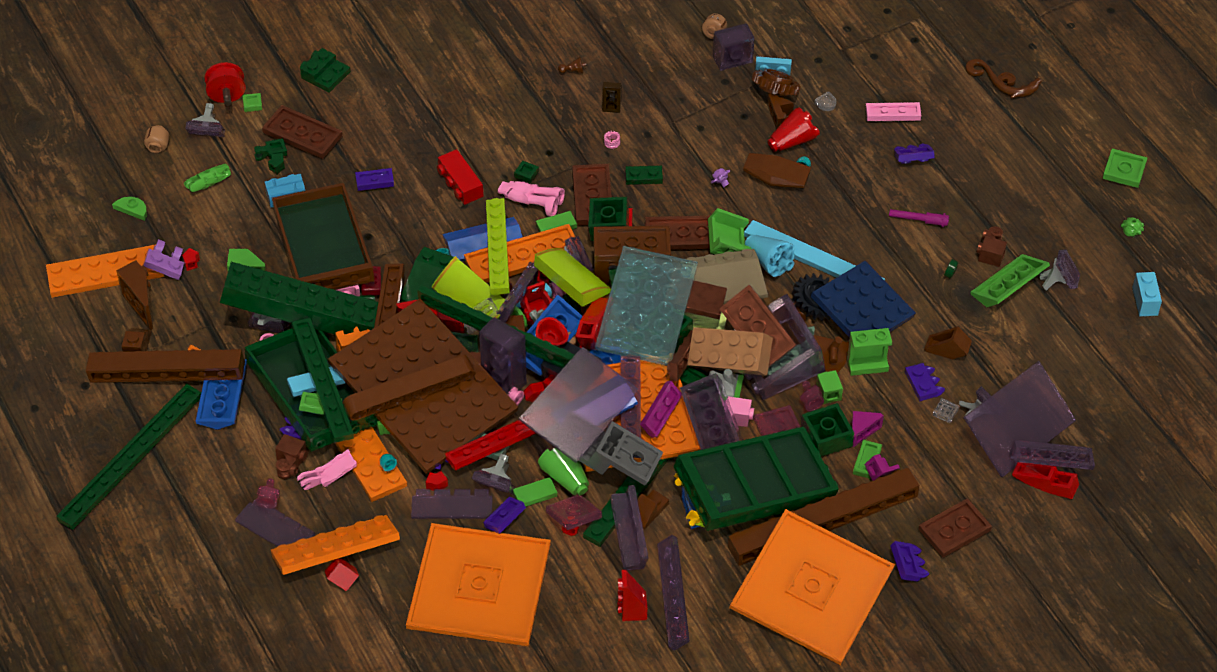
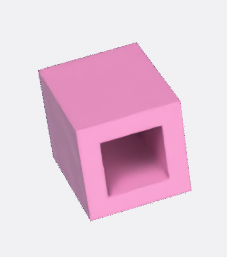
(742, 410)

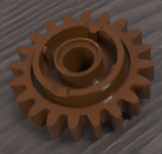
(776, 82)

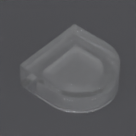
(826, 101)

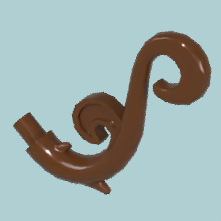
(1023, 91)

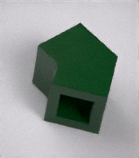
(276, 164)

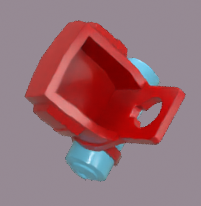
(535, 298)

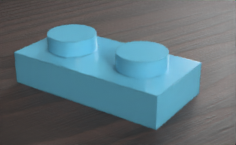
(779, 64)

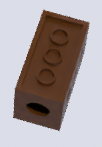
(610, 242)

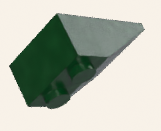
(424, 272)

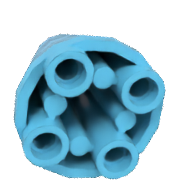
(773, 254)

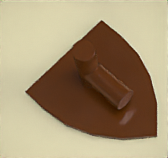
(834, 352)

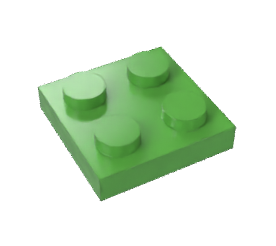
(1125, 168)

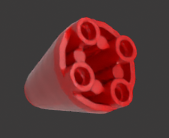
(793, 131)

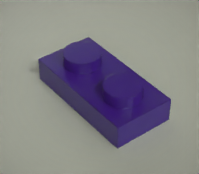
(374, 179)
(504, 515)

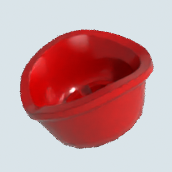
(552, 330)

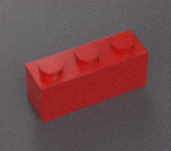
(460, 177)

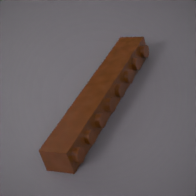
(165, 365)

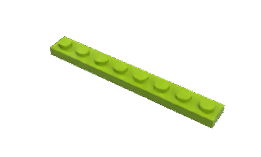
(497, 247)

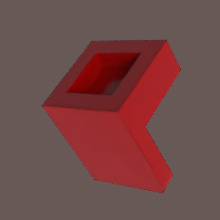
(341, 573)

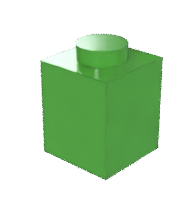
(830, 386)

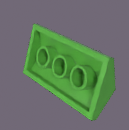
(1008, 280)

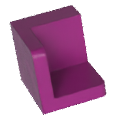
(879, 467)

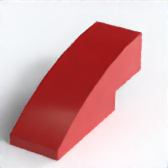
(1047, 479)

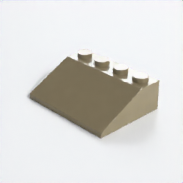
(731, 271)

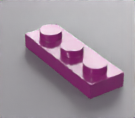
(661, 409)

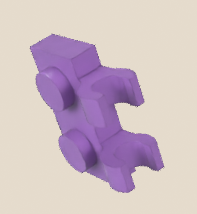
(162, 263)

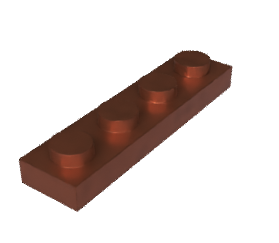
(680, 359)

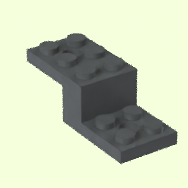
(617, 449)

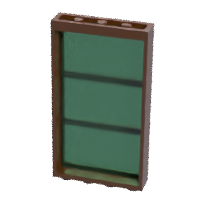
(323, 237)

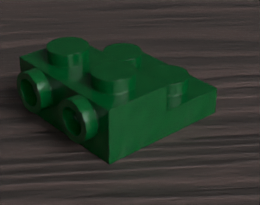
(324, 70)

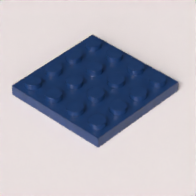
(862, 301)

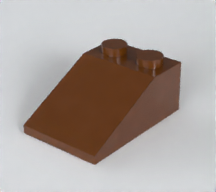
(136, 291)

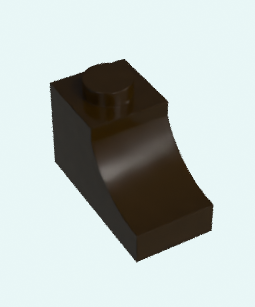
(611, 97)

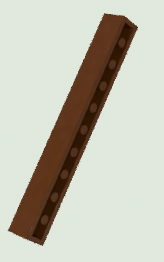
(832, 511)

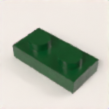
(644, 175)

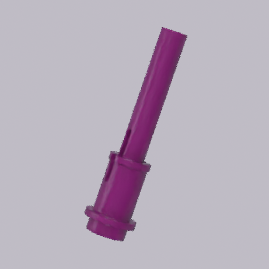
(929, 218)

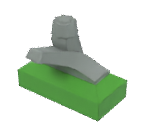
(731, 381)

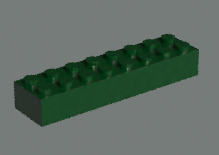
(296, 300)

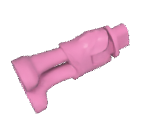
(528, 194)

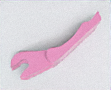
(329, 472)

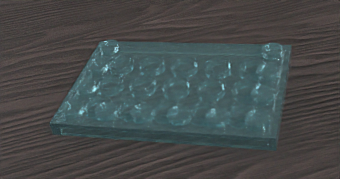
(646, 305)

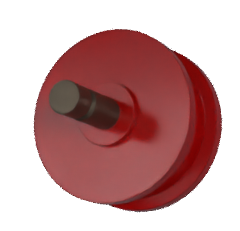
(224, 82)

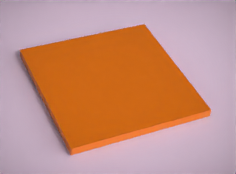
(479, 584)
(812, 586)

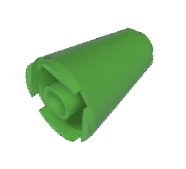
(564, 471)

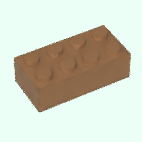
(730, 349)

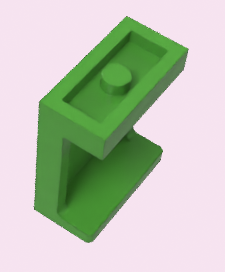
(726, 232)
(868, 351)

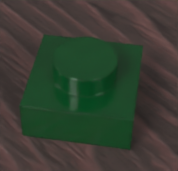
(526, 171)

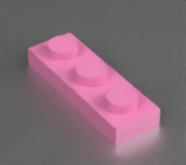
(893, 111)

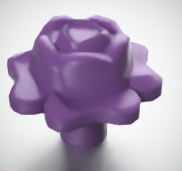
(721, 176)

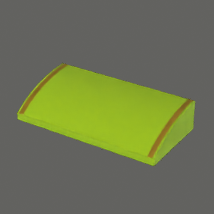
(570, 276)
(465, 286)

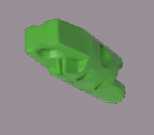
(207, 178)

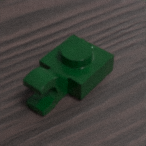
(270, 147)

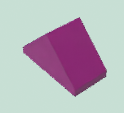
(865, 424)

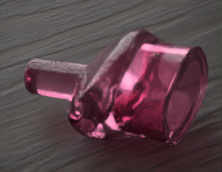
(811, 397)
(267, 495)

